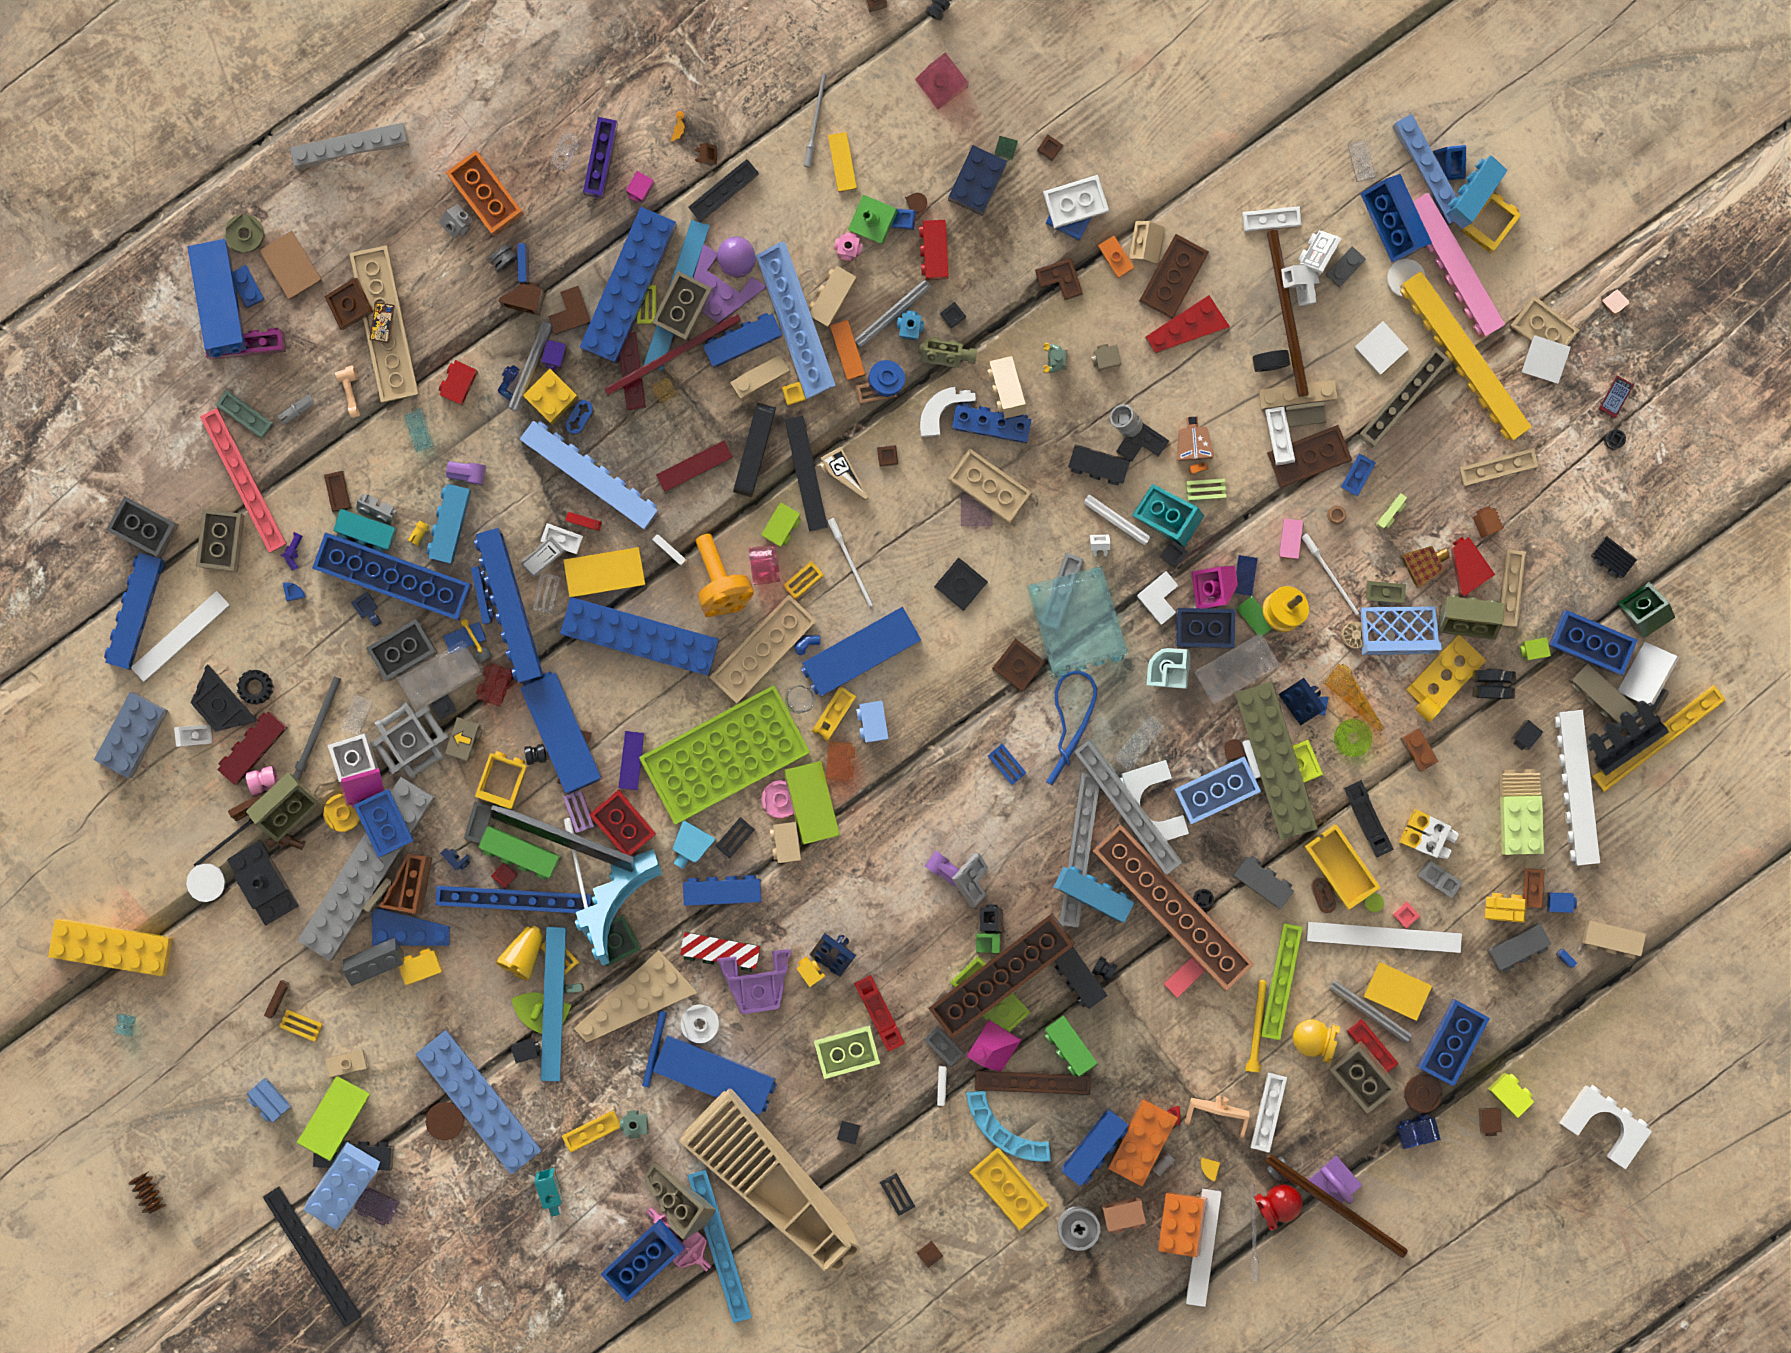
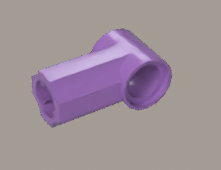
(470, 472)
(941, 866)

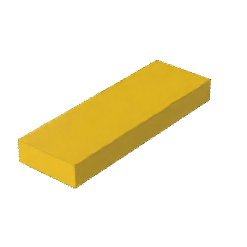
(842, 162)
(591, 1131)

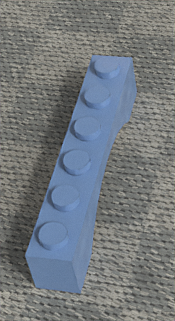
(1422, 155)

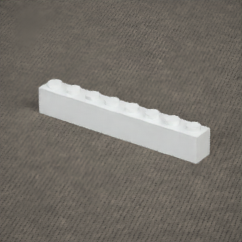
(1577, 787)

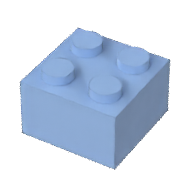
(873, 722)

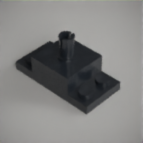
(262, 882)

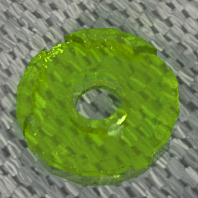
(1364, 737)

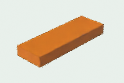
(847, 350)

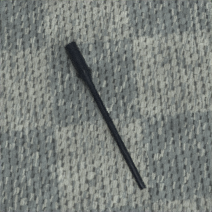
(224, 842)

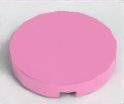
(777, 800)

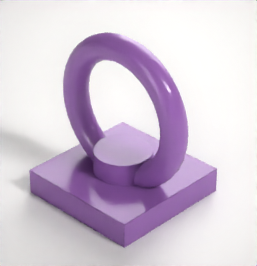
(1336, 1180)

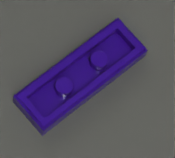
(630, 760)

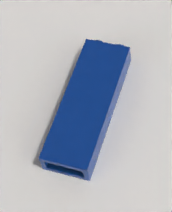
(216, 298)
(860, 652)
(561, 732)
(713, 1073)

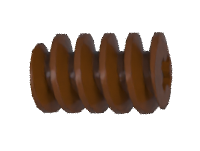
(147, 1193)

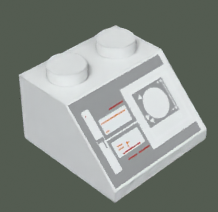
(1320, 251)

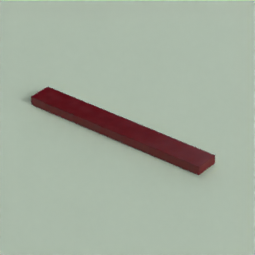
(671, 355)

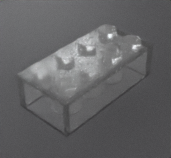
(1236, 669)
(440, 675)

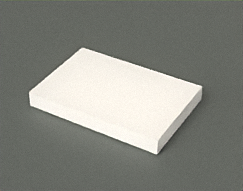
(1076, 201)
(1648, 674)

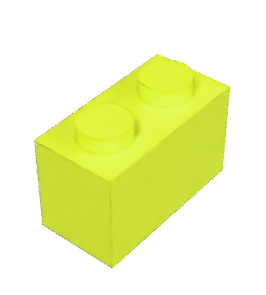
(1511, 1094)

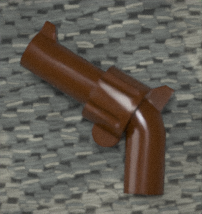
(287, 840)

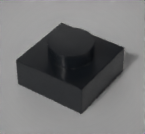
(443, 707)

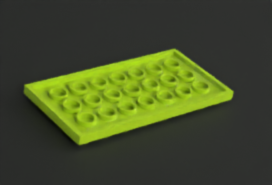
(724, 754)

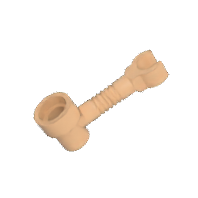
(347, 376)

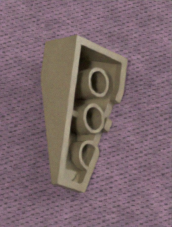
(683, 1207)

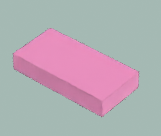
(1290, 538)

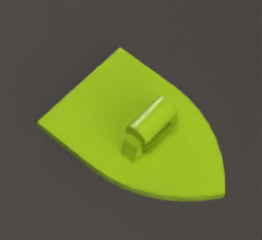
(530, 1010)

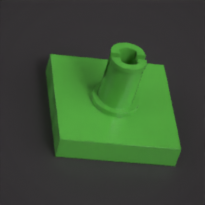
(873, 219)

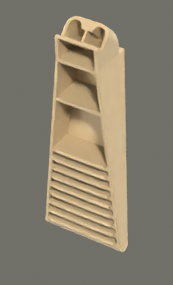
(767, 1177)

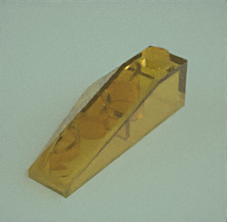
(1347, 688)

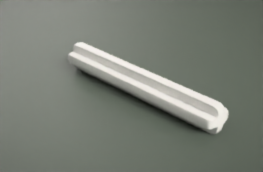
(1116, 519)

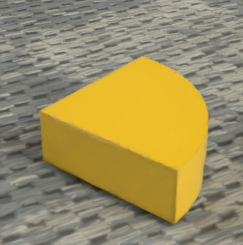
(1209, 1167)

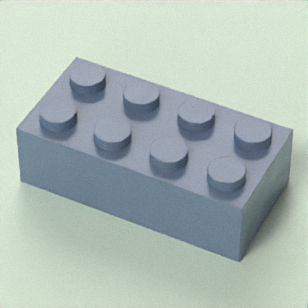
(130, 735)

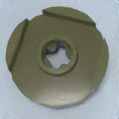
(244, 244)

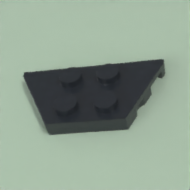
(219, 703)

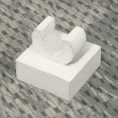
(1100, 542)

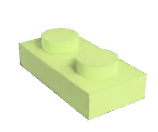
(1397, 505)

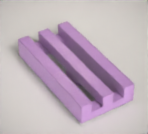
(573, 796)

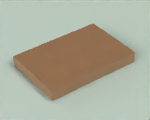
(290, 265)

